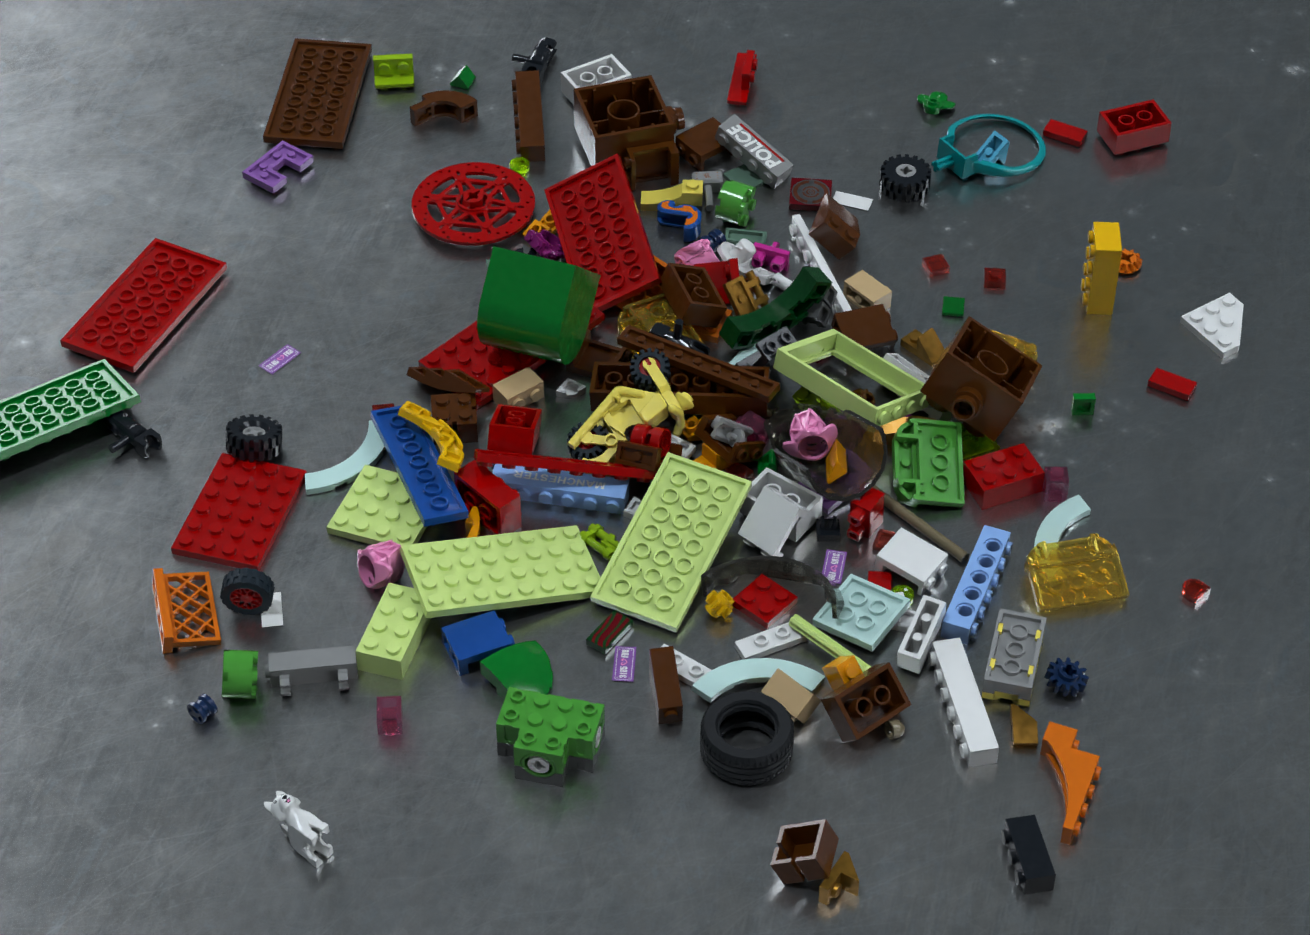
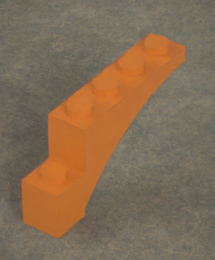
(1075, 772)

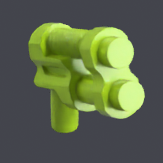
(608, 541)

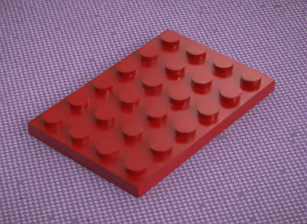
(239, 512)

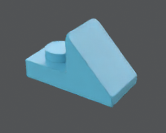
(994, 149)

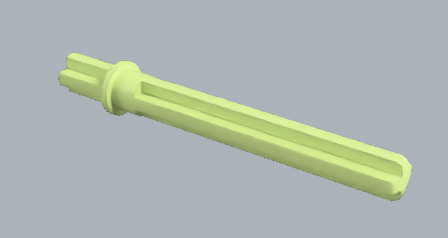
(823, 640)

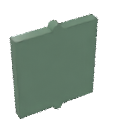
(743, 175)

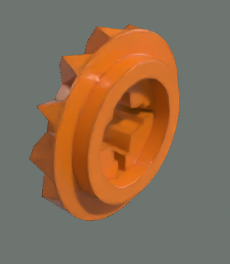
(1132, 265)

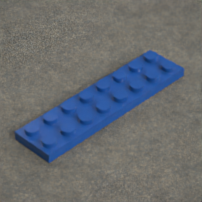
(416, 464)

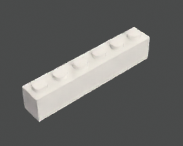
(963, 702)

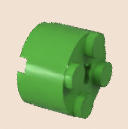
(735, 202)
(239, 674)

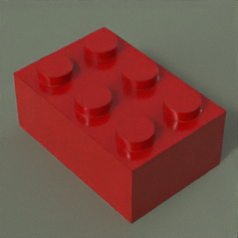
(1134, 126)
(514, 429)
(1003, 476)
(496, 501)

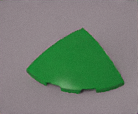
(520, 667)

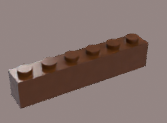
(529, 122)

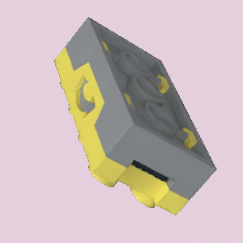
(1014, 657)

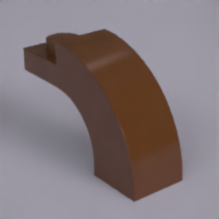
(444, 104)

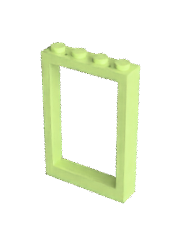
(794, 360)

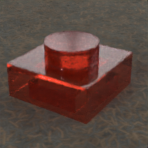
(994, 278)

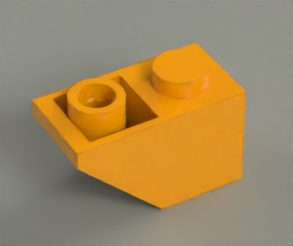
(841, 671)

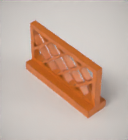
(166, 615)

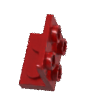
(722, 273)

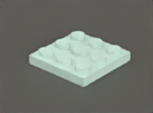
(866, 614)

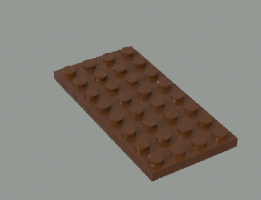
(318, 93)

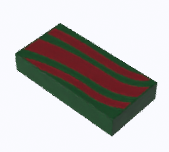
(609, 632)

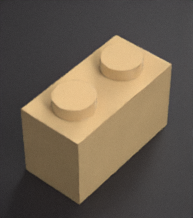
(866, 291)
(519, 389)
(792, 695)

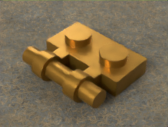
(741, 296)

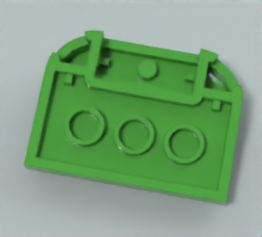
(928, 463)

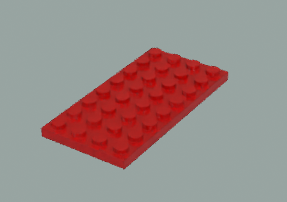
(604, 231)
(144, 305)
(483, 361)

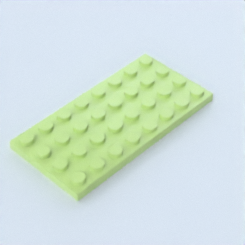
(671, 542)
(500, 571)

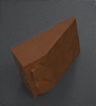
(835, 228)

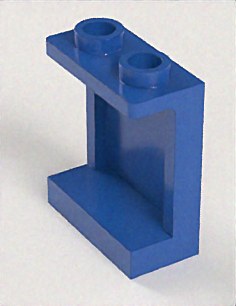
(475, 639)

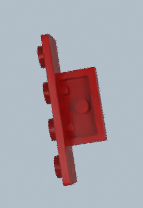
(742, 77)

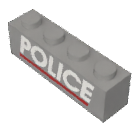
(753, 151)

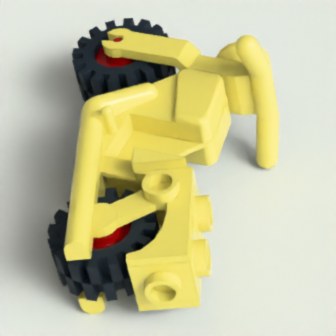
(628, 407)

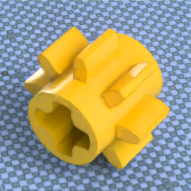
(719, 604)

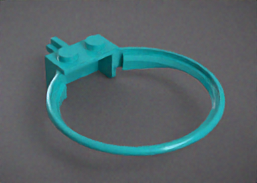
(966, 166)

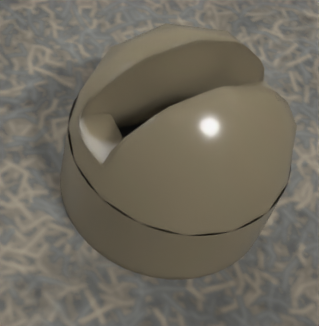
(894, 729)

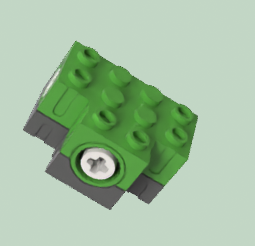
(549, 735)

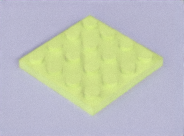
(377, 510)

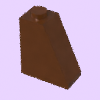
(665, 685)

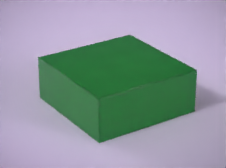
(1083, 403)

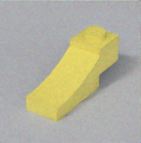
(688, 192)

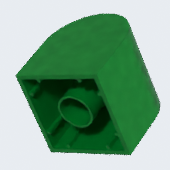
(535, 305)

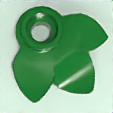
(935, 102)

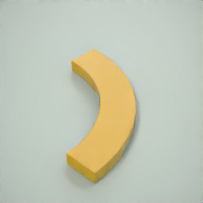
(448, 441)

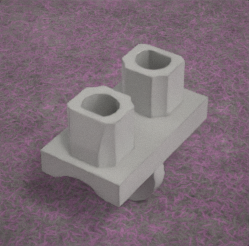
(729, 431)

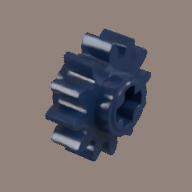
(1066, 677)

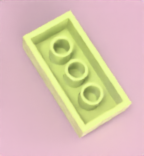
(392, 633)

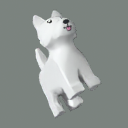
(301, 828)

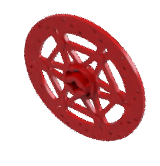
(473, 204)

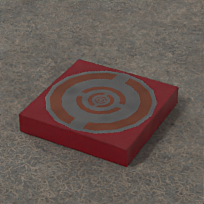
(808, 193)

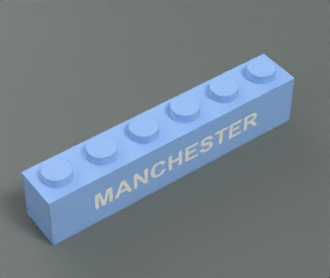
(567, 489)

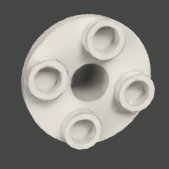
(742, 250)

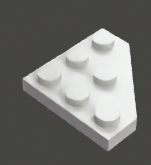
(1217, 324)

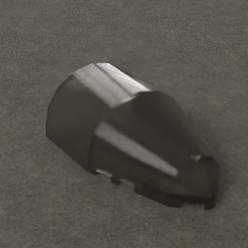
(861, 438)

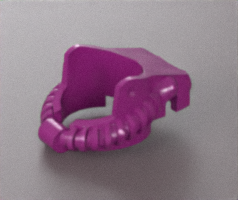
(545, 244)

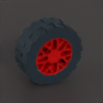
(247, 591)

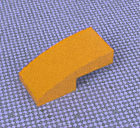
(472, 523)

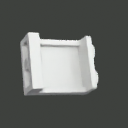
(771, 521)
(912, 559)

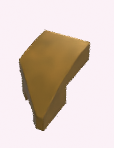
(1023, 727)

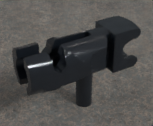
(540, 59)
(664, 331)
(133, 433)

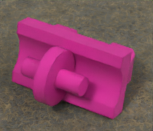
(771, 256)

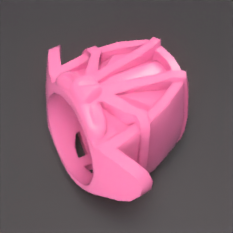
(696, 253)
(810, 429)
(382, 562)

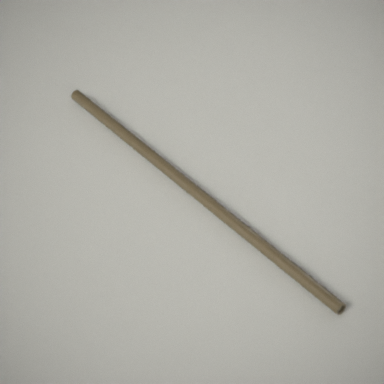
(918, 523)

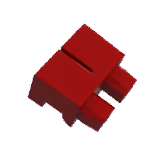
(866, 514)

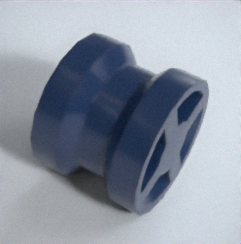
(202, 708)

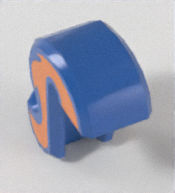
(680, 216)

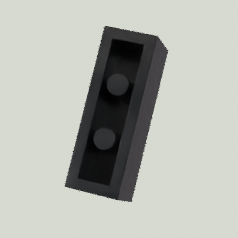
(1028, 854)

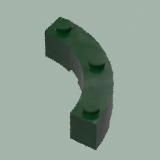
(785, 310)

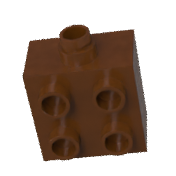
(622, 117)
(980, 380)

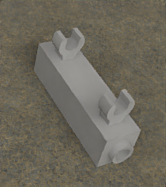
(312, 667)

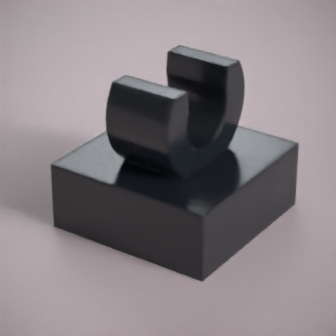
(828, 529)

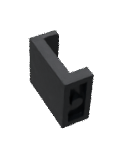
(767, 349)

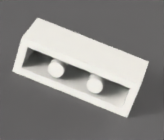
(921, 634)

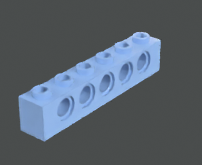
(976, 584)

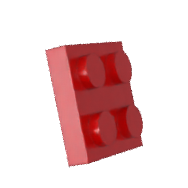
(764, 601)

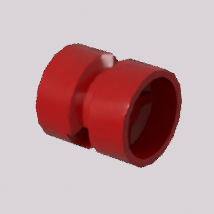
(651, 436)

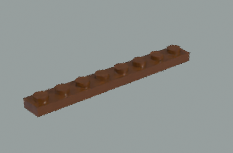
(701, 364)

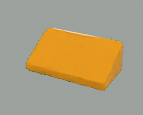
(836, 462)

